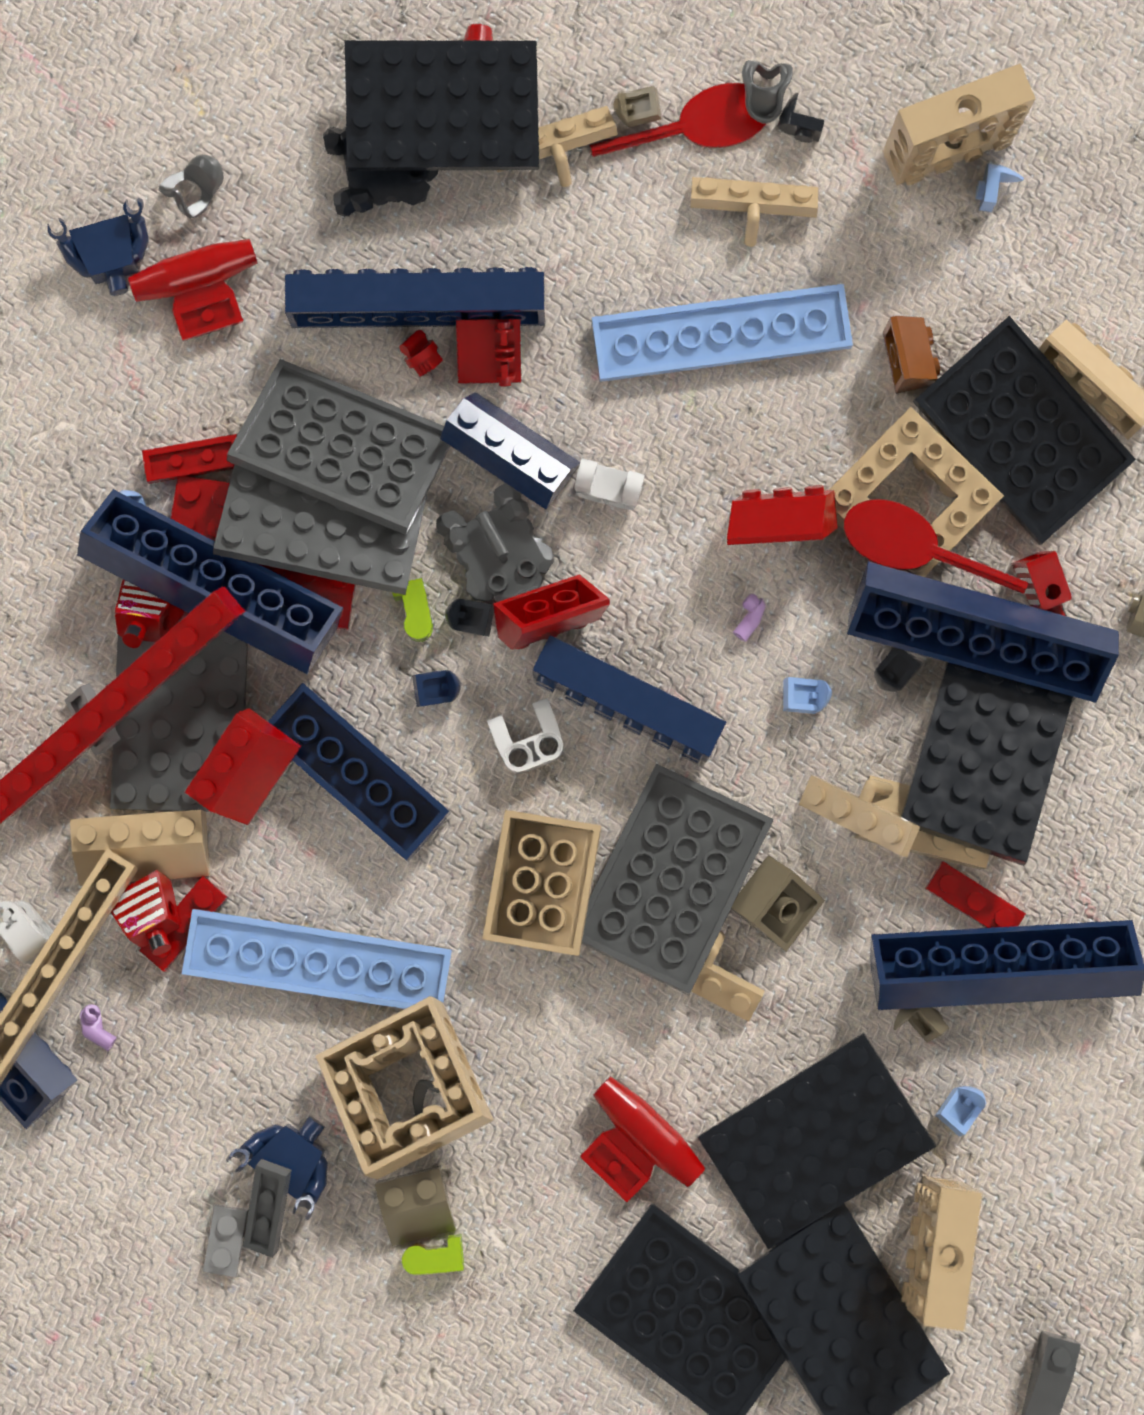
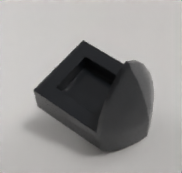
(801, 126)
(470, 616)
(896, 670)

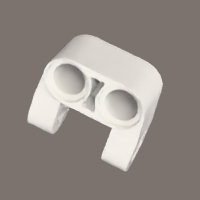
(608, 485)
(529, 745)
(27, 934)

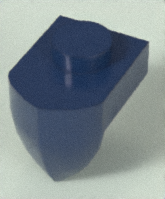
(436, 687)

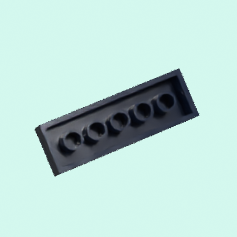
(627, 699)
(359, 773)

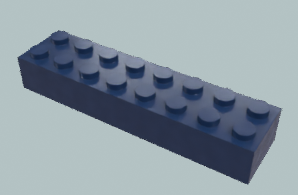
(413, 298)
(184, 571)
(983, 632)
(1006, 965)

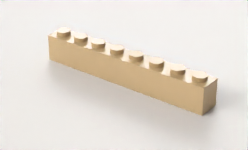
(61, 955)

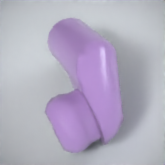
(752, 619)
(93, 1029)

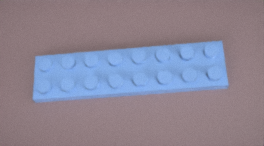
(722, 332)
(314, 960)

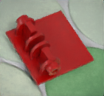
(489, 351)

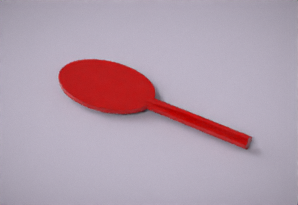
(709, 119)
(905, 540)

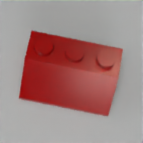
(782, 516)
(548, 611)
(243, 767)

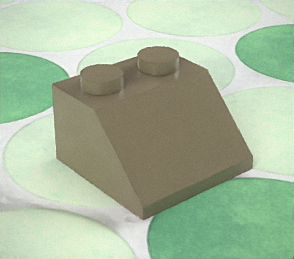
(777, 903)
(415, 1205)

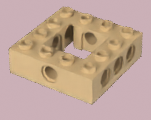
(993, 120)
(939, 461)
(348, 1071)
(942, 1277)

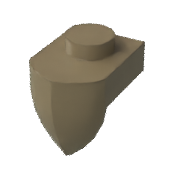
(638, 106)
(1136, 620)
(926, 1022)

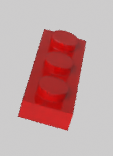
(187, 459)
(202, 897)
(973, 898)

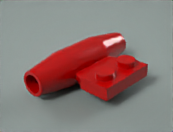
(197, 283)
(637, 1143)

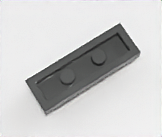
(267, 1208)

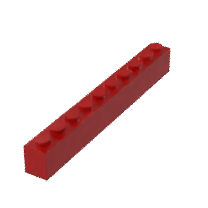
(117, 700)

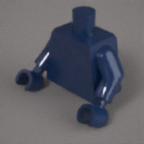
(106, 248)
(292, 1150)

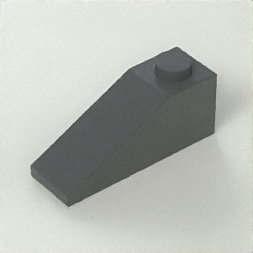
(1051, 1374)

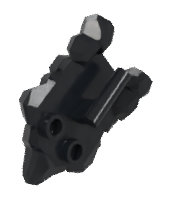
(374, 186)

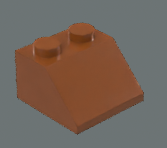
(910, 353)

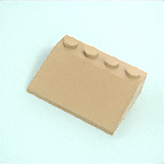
(542, 882)

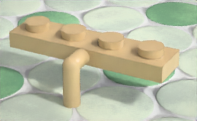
(573, 133)
(754, 199)
(859, 814)
(726, 988)

